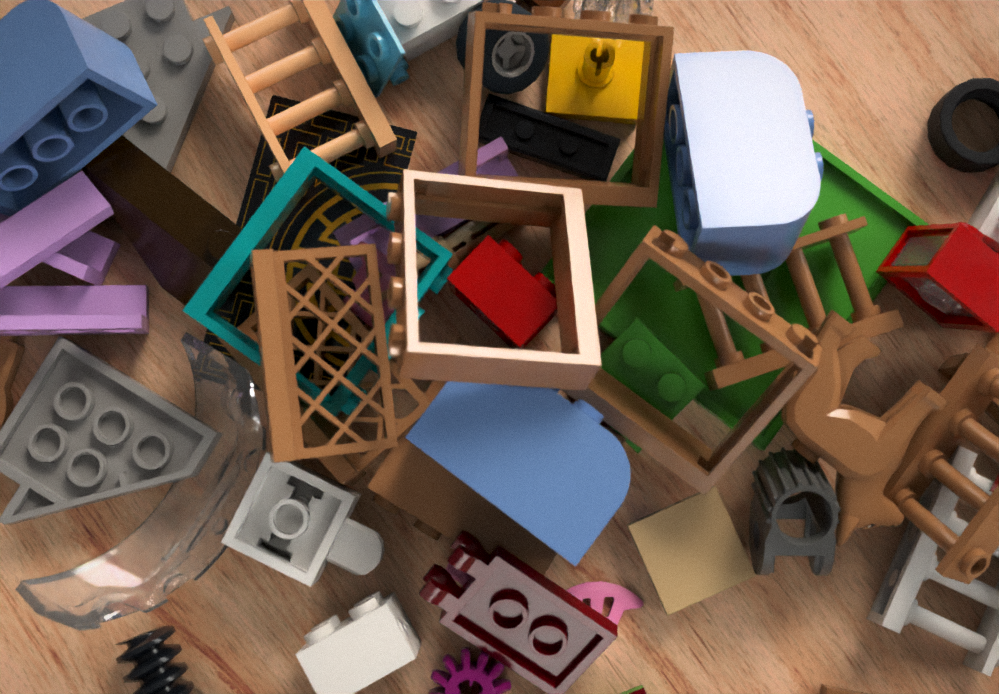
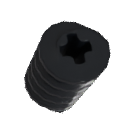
(153, 663)

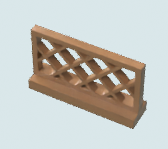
(278, 356)
(317, 429)

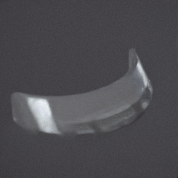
(186, 527)

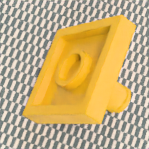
(594, 79)

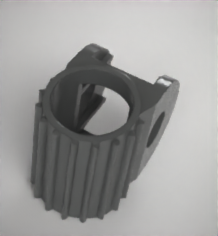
(775, 481)

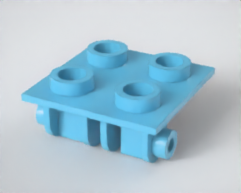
(372, 43)

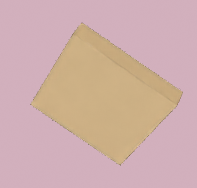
(691, 550)

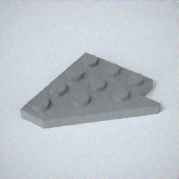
(173, 64)
(93, 437)

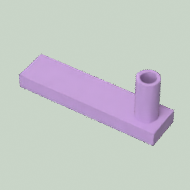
(49, 225)

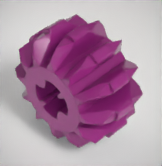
(469, 670)

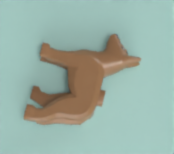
(852, 441)

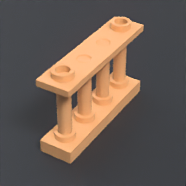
(325, 48)

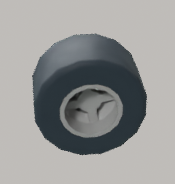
(510, 57)

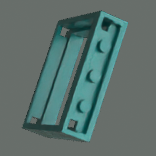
(259, 232)

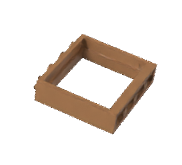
(592, 24)
(507, 203)
(650, 427)

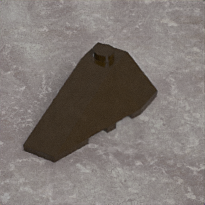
(162, 217)

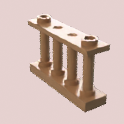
(866, 317)
(928, 457)

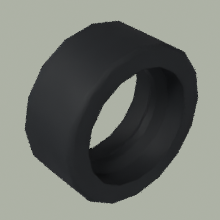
(942, 136)

